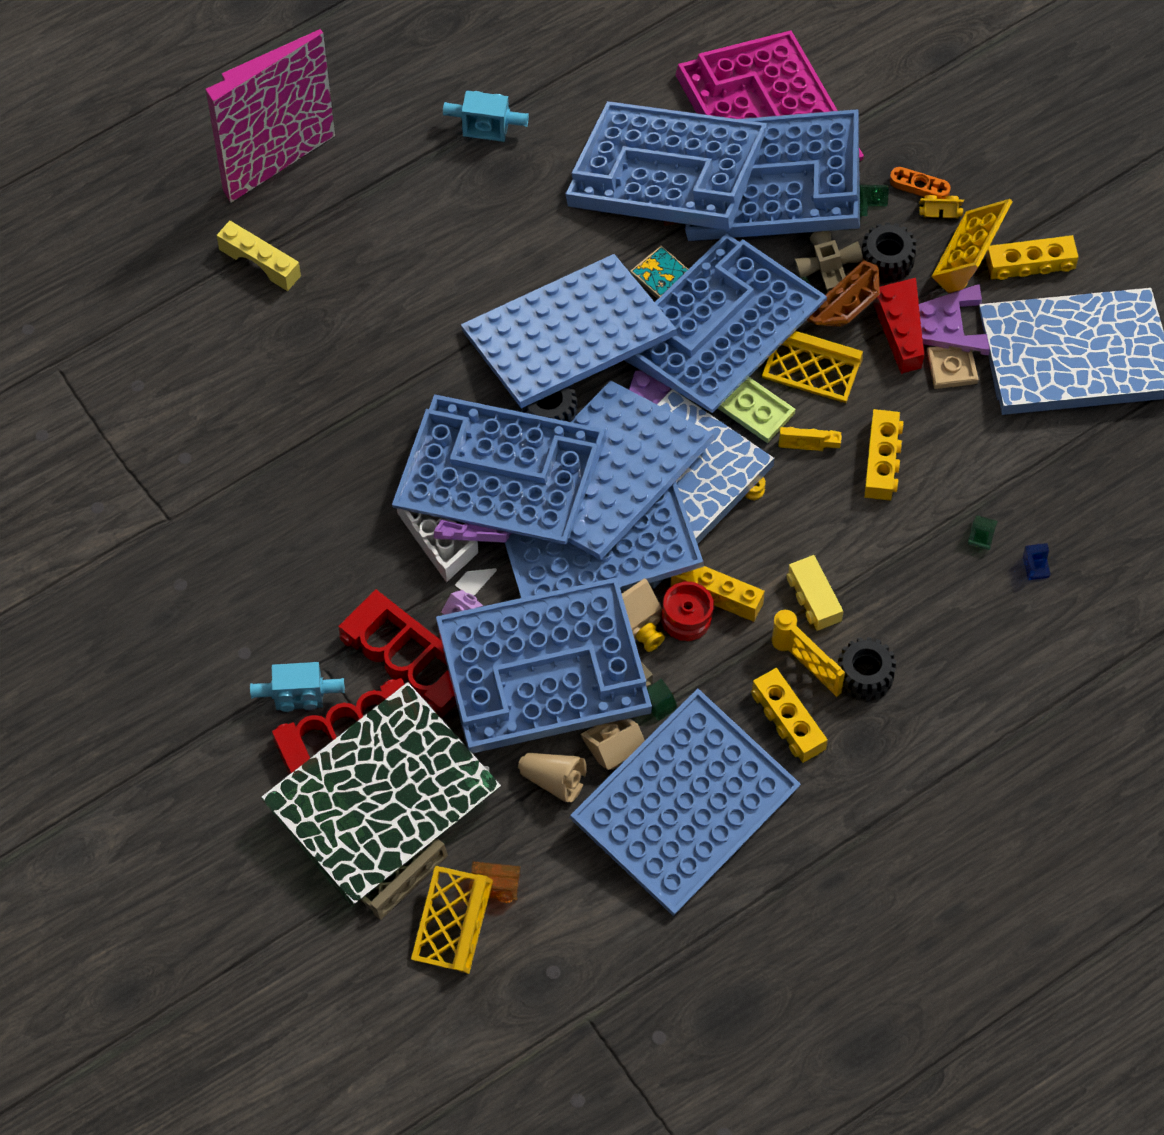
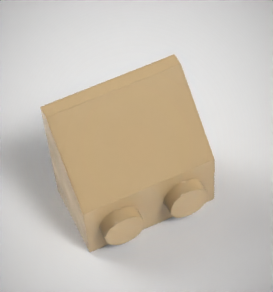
(641, 606)
(613, 742)

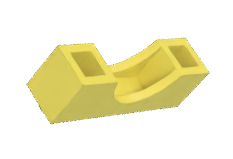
(276, 264)

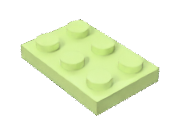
(757, 409)

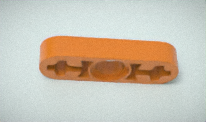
(917, 176)

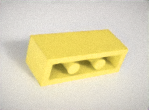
(814, 593)

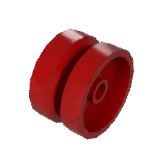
(687, 611)

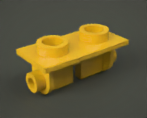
(949, 206)

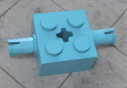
(485, 115)
(297, 686)

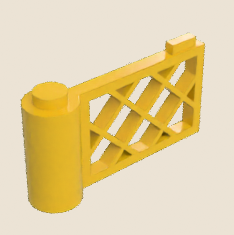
(789, 637)

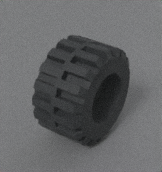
(891, 238)
(564, 399)
(867, 652)

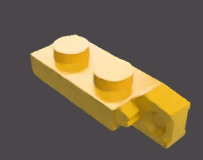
(808, 438)

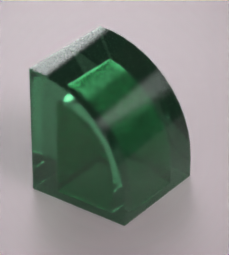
(982, 532)
(661, 699)

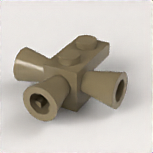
(828, 259)

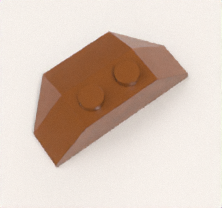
(849, 296)

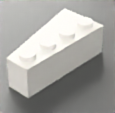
(445, 554)

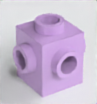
(459, 602)

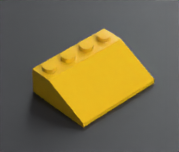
(969, 245)

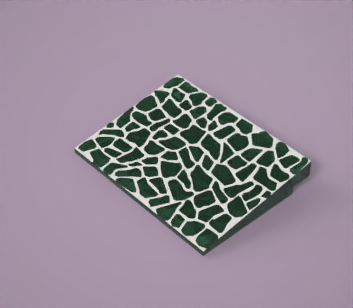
(380, 793)

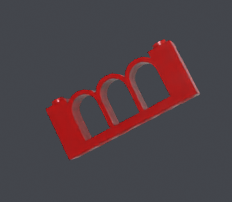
(369, 617)
(289, 737)

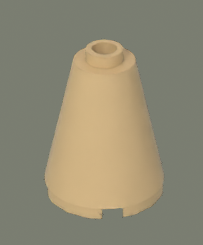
(555, 773)

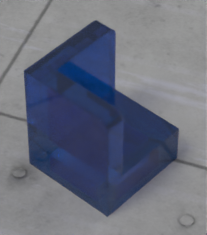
(1036, 561)

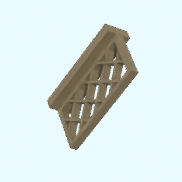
(407, 880)

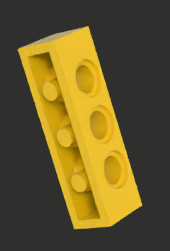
(1022, 252)
(877, 485)
(726, 591)
(775, 685)

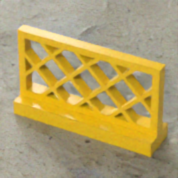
(822, 349)
(472, 919)

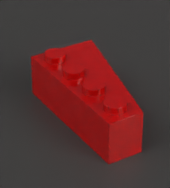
(901, 322)

